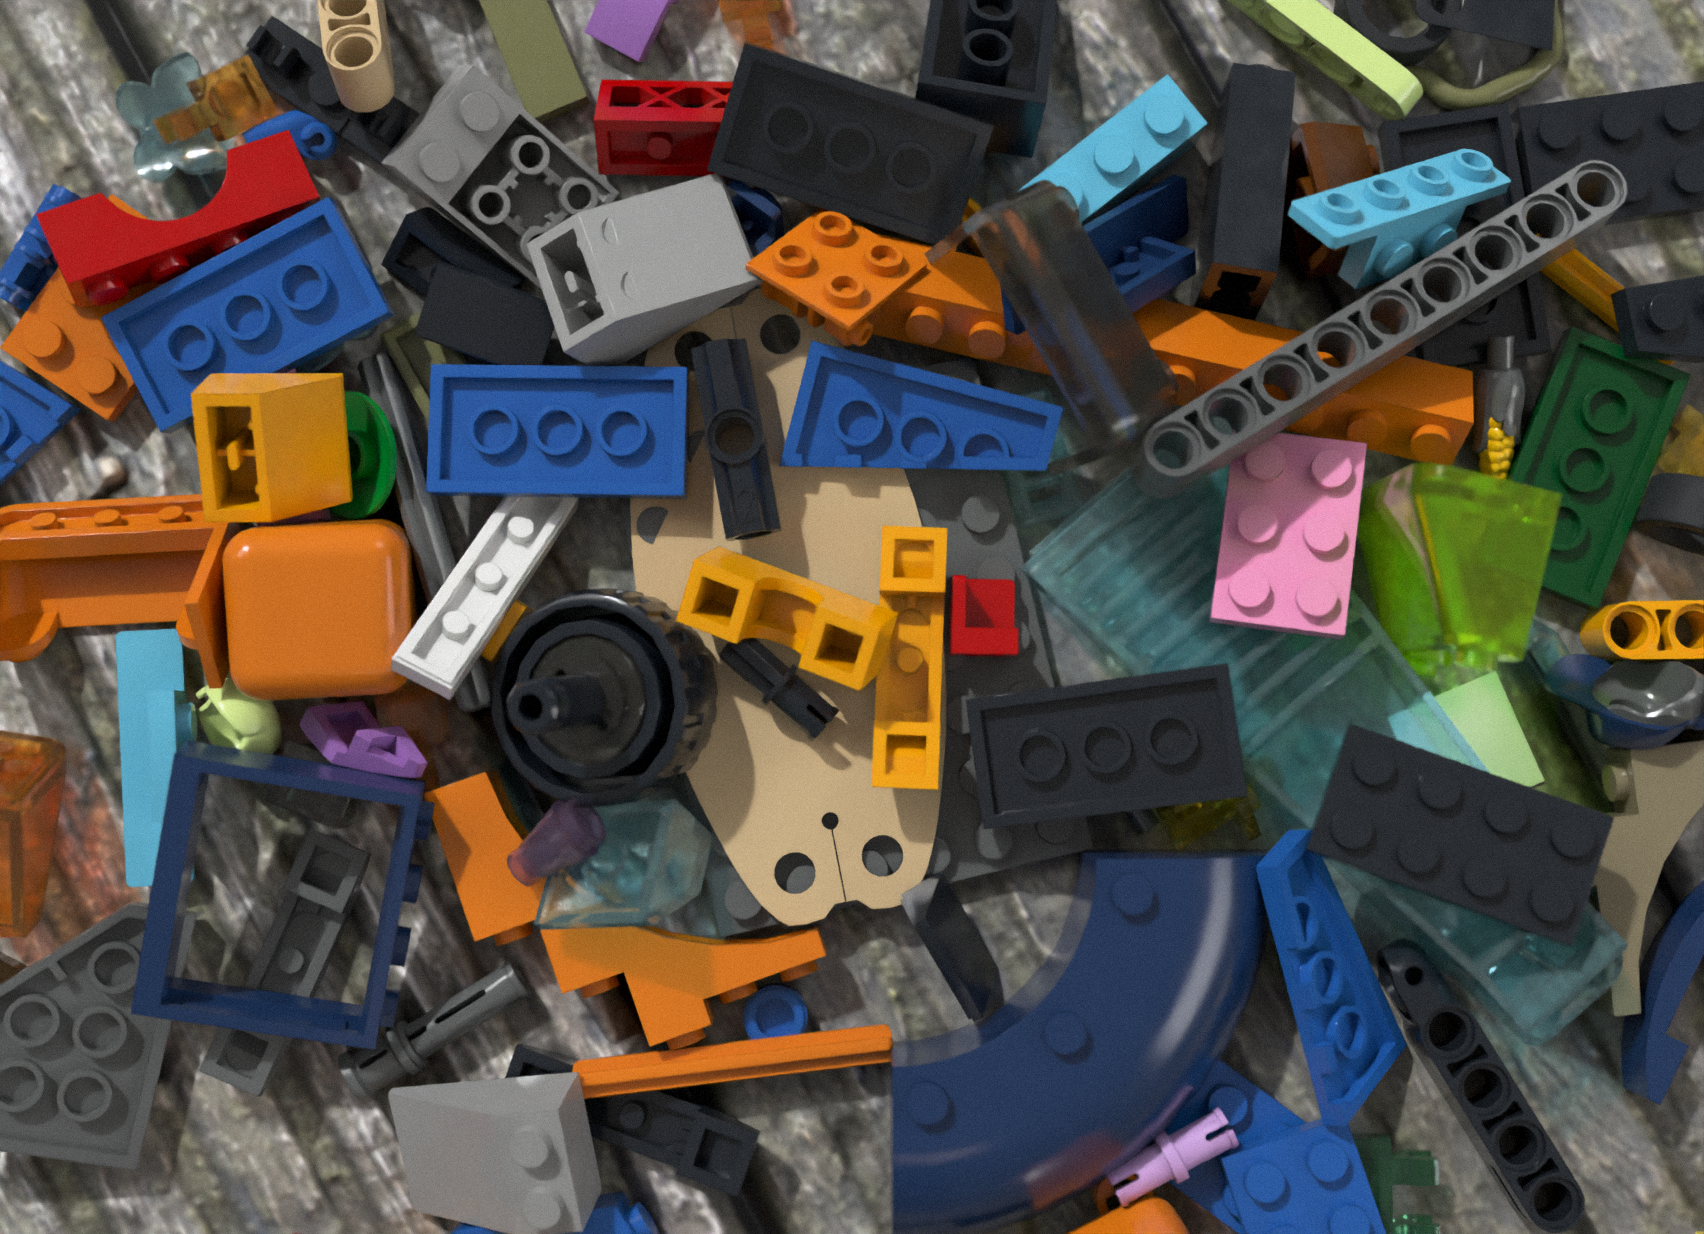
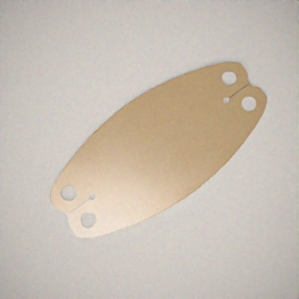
(759, 771)

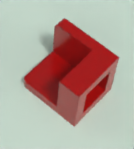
(982, 617)

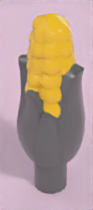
(1497, 407)

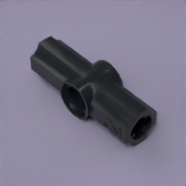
(727, 401)

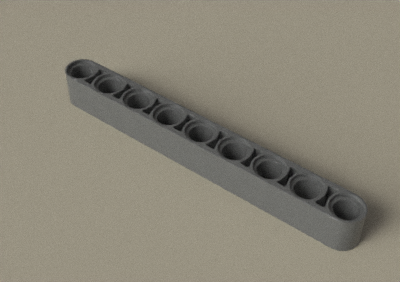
(1363, 350)

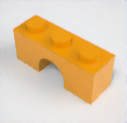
(751, 599)

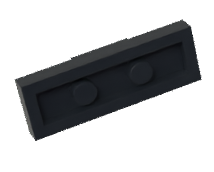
(300, 76)

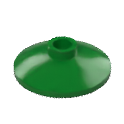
(371, 457)

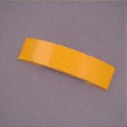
(911, 673)

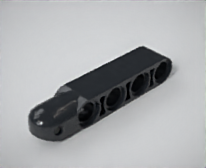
(1535, 1161)

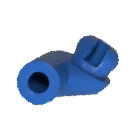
(311, 137)

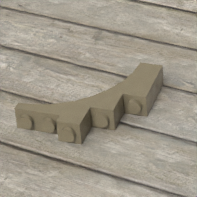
(1653, 802)

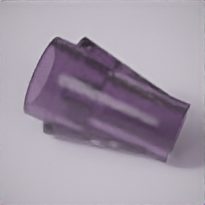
(558, 841)

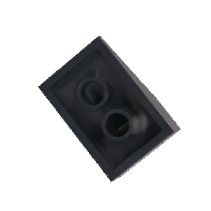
(990, 65)

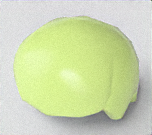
(239, 721)

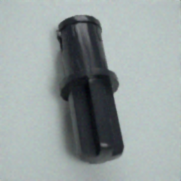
(779, 685)

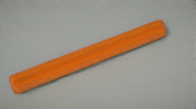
(734, 1061)

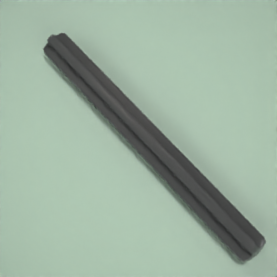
(419, 508)

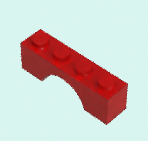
(112, 251)

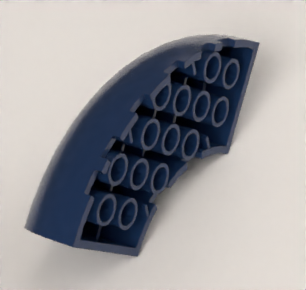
(1087, 1051)

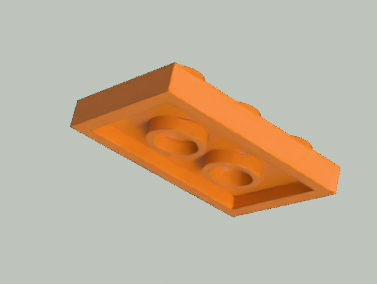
(74, 346)

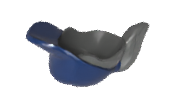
(1630, 701)

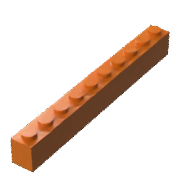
(1401, 410)

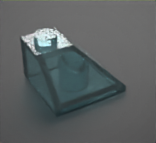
(640, 875)

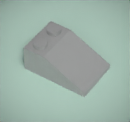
(500, 1152)

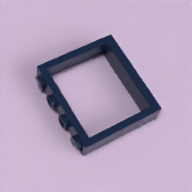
(255, 1010)

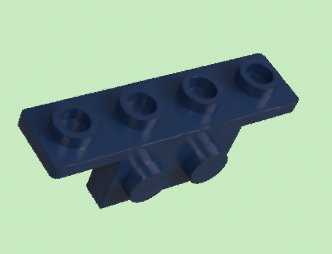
(1138, 246)

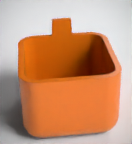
(318, 608)

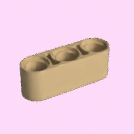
(358, 52)

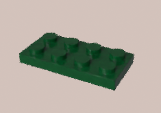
(1596, 445)

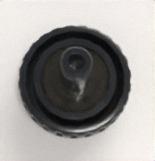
(603, 697)

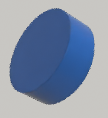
(775, 1012)

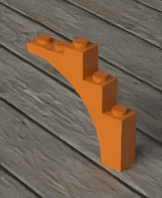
(665, 969)

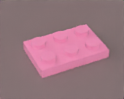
(1289, 536)

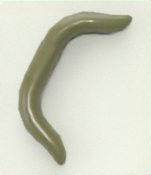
(1499, 89)

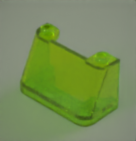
(1455, 563)

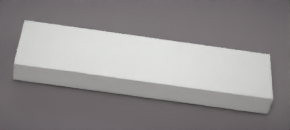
(481, 591)

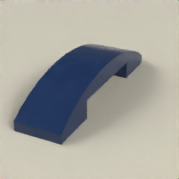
(1665, 973)

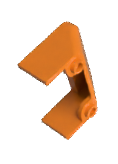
(114, 567)

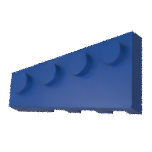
(897, 416)

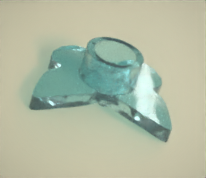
(143, 103)

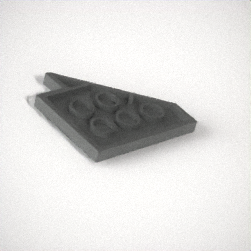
(72, 1053)

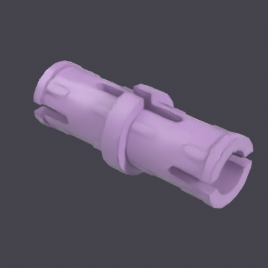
(1173, 1156)

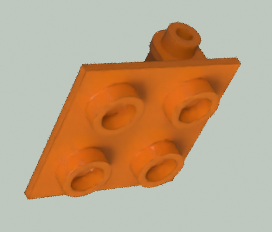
(834, 274)

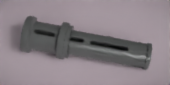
(408, 1046)

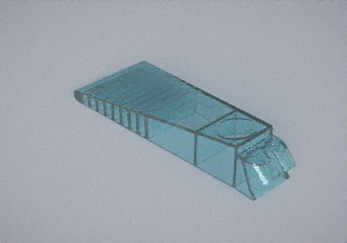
(1142, 587)

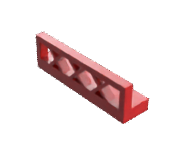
(659, 133)

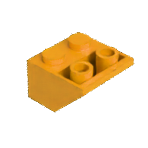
(271, 445)

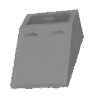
(494, 168)
(641, 269)

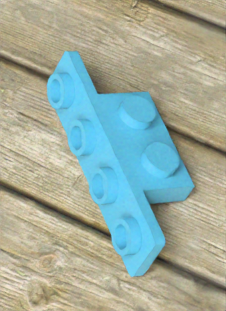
(1399, 213)
(152, 729)

